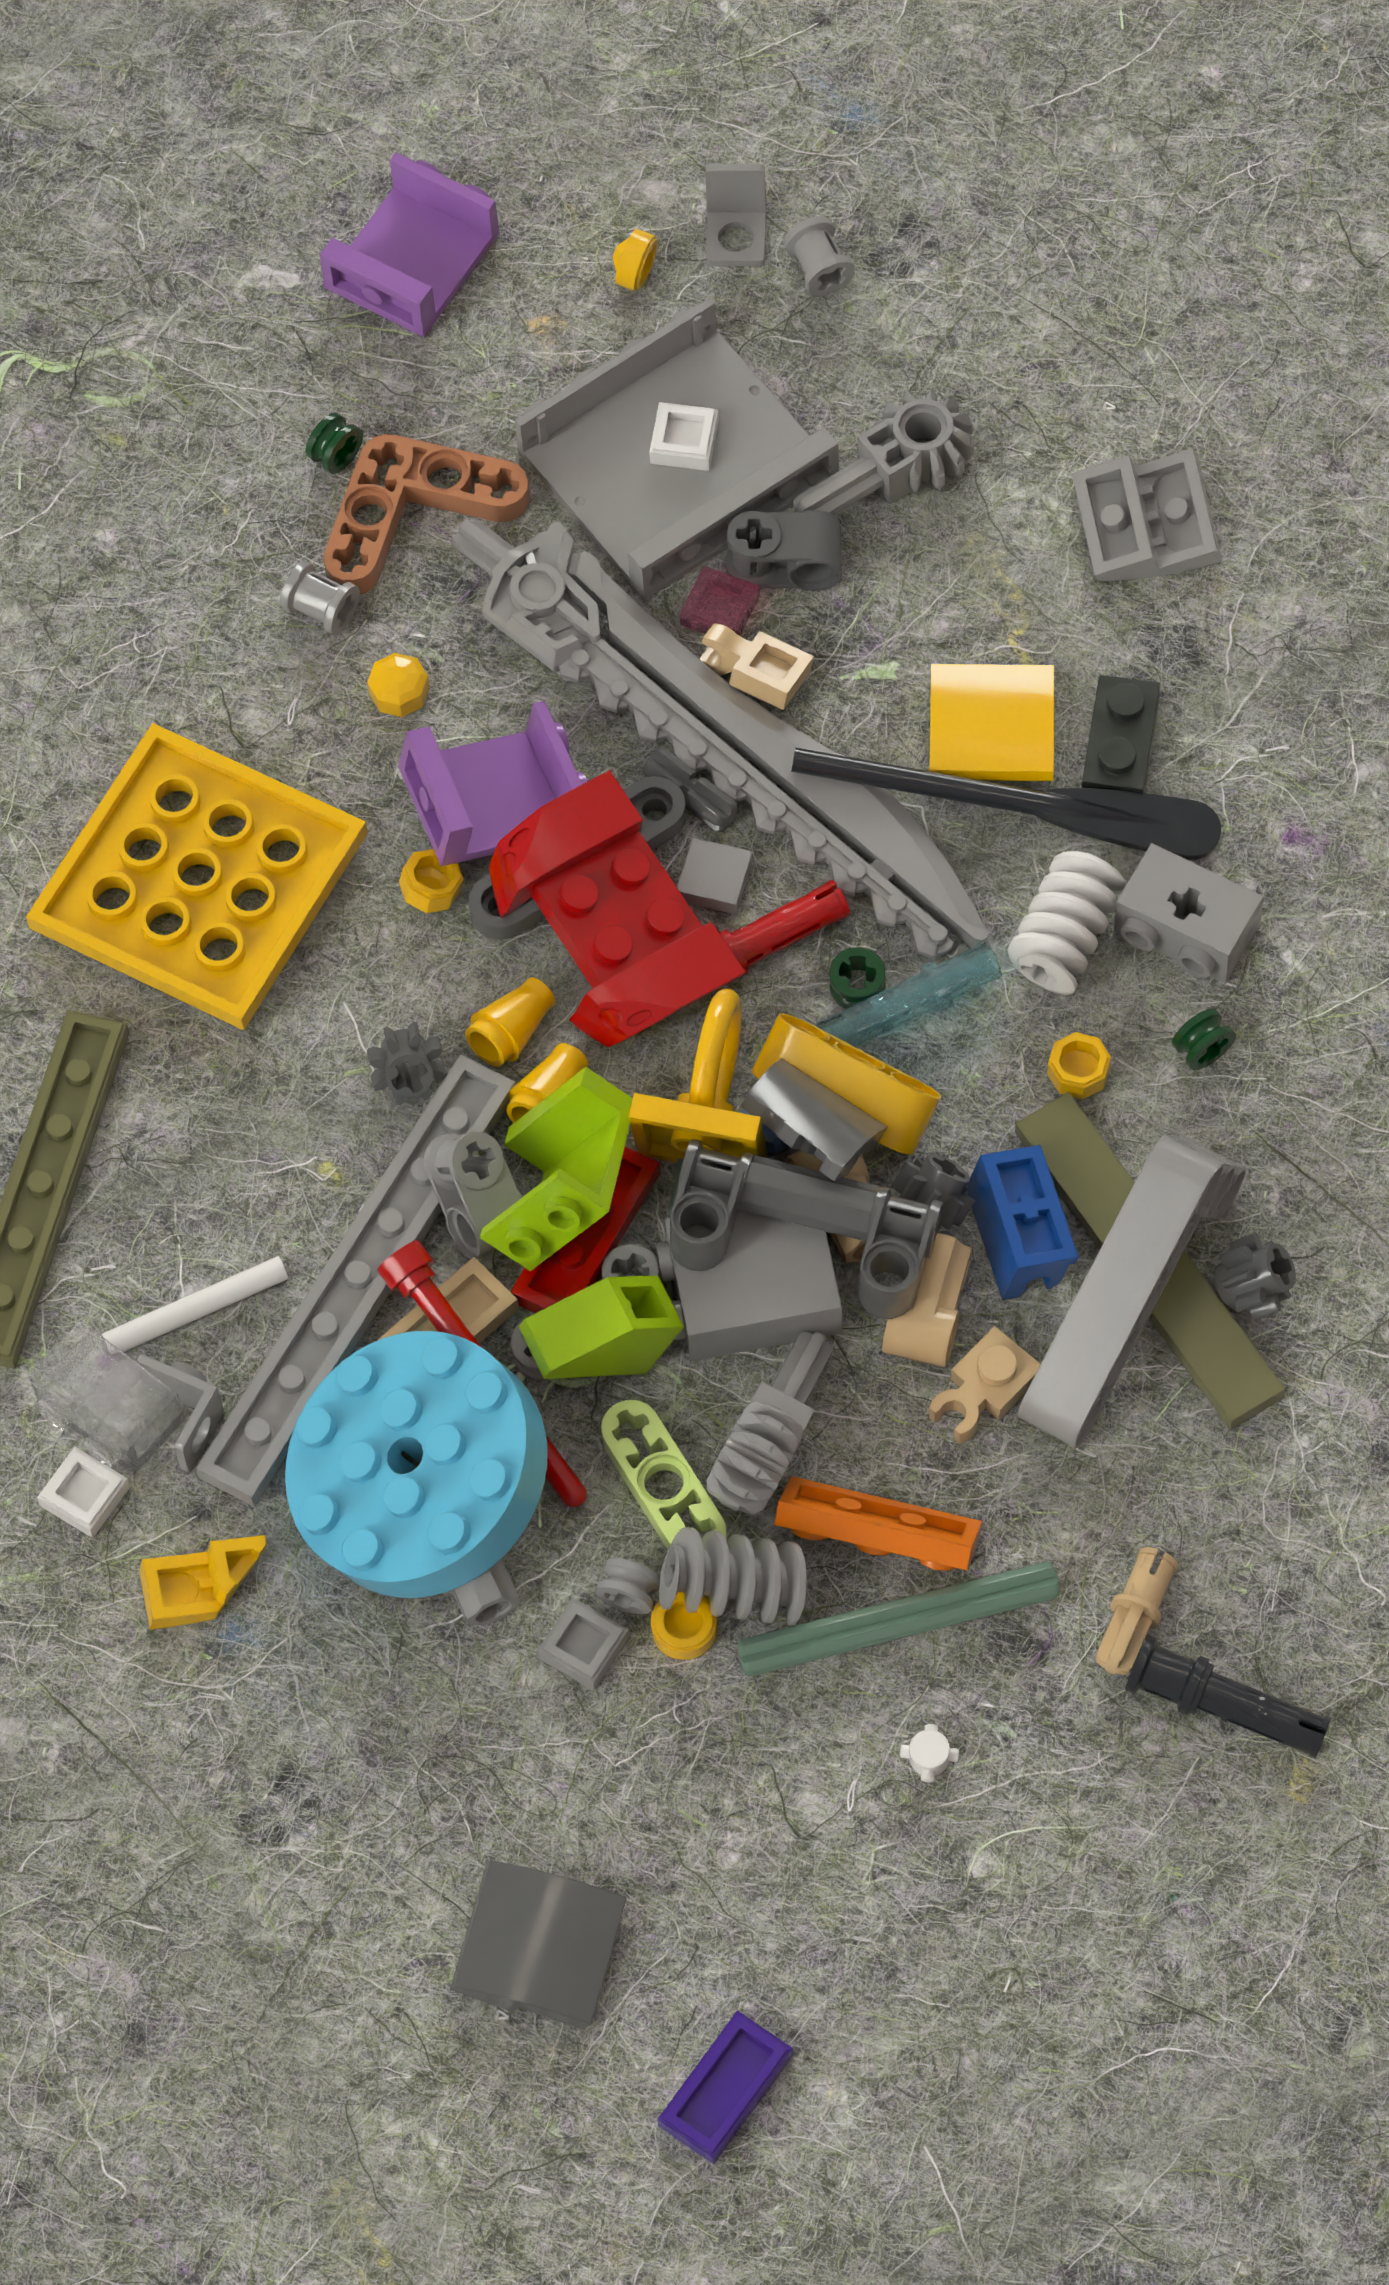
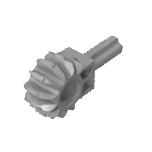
(893, 459)
(769, 1429)

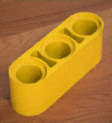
(856, 1076)

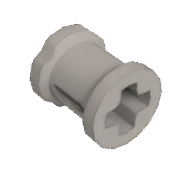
(819, 255)
(319, 597)

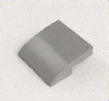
(1146, 517)

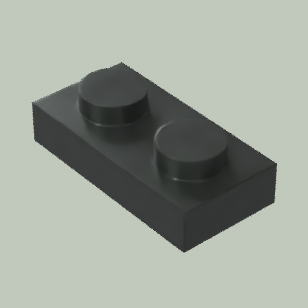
(1121, 734)

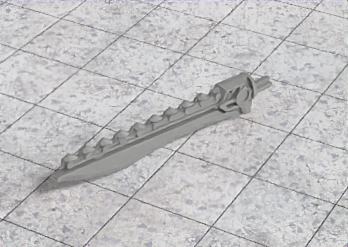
(558, 622)

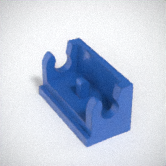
(1020, 1219)

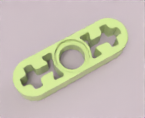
(656, 1438)

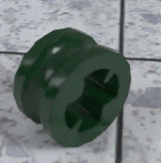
(334, 443)
(856, 959)
(1203, 1039)

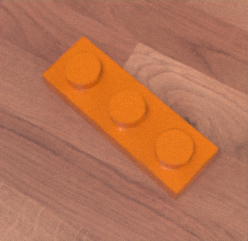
(878, 1524)

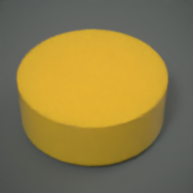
(683, 1633)

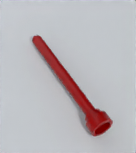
(411, 1274)

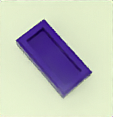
(725, 2087)

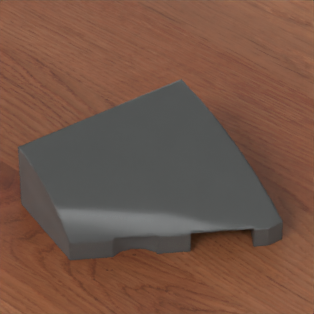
(813, 1118)

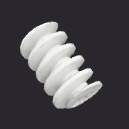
(1065, 920)

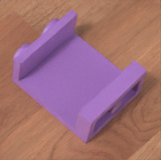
(414, 247)
(487, 787)

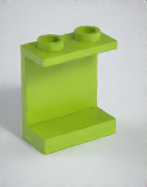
(579, 1146)

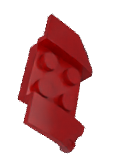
(611, 910)

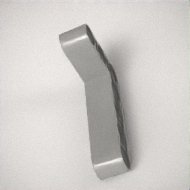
(1125, 1283)

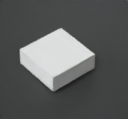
(684, 436)
(83, 1492)

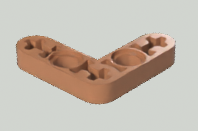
(410, 483)

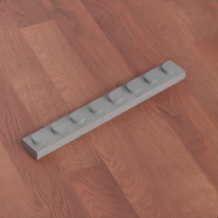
(347, 1289)

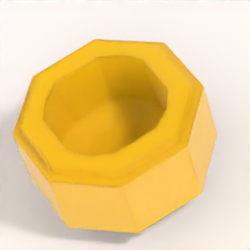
(398, 685)
(428, 884)
(1079, 1065)

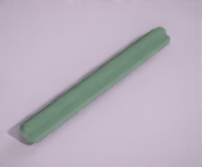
(898, 1618)

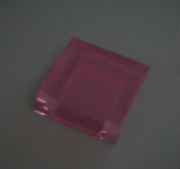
(719, 600)

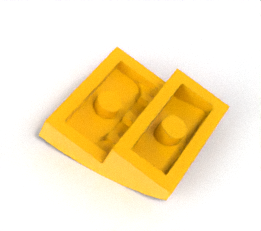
(992, 721)

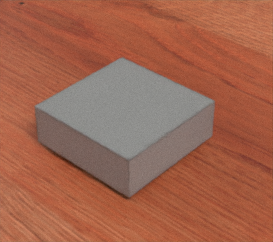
(715, 875)
(583, 1644)

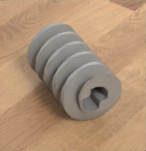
(734, 1572)

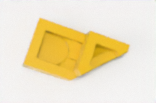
(197, 1585)

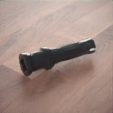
(1196, 1686)

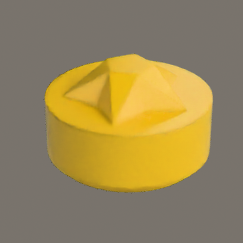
(635, 259)

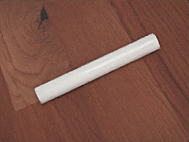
(197, 1305)

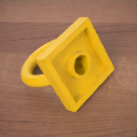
(666, 1126)

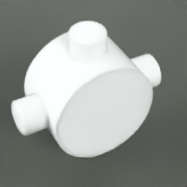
(929, 1753)

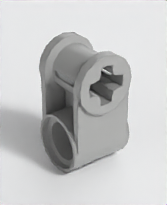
(473, 1189)

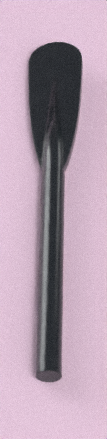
(1103, 814)

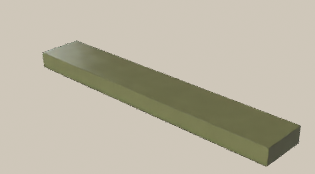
(51, 1165)
(1188, 1310)

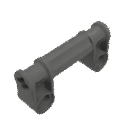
(895, 1229)

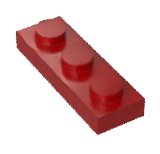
(581, 1260)

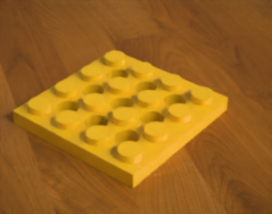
(176, 961)

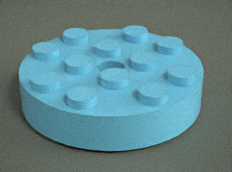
(465, 1500)

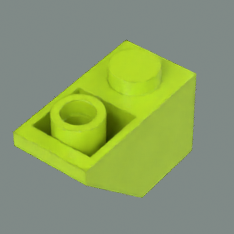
(604, 1329)

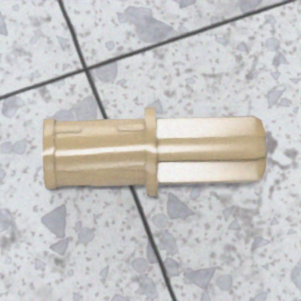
(1135, 1612)

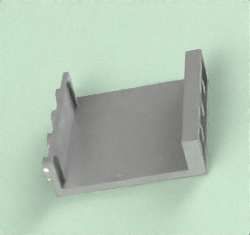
(659, 518)

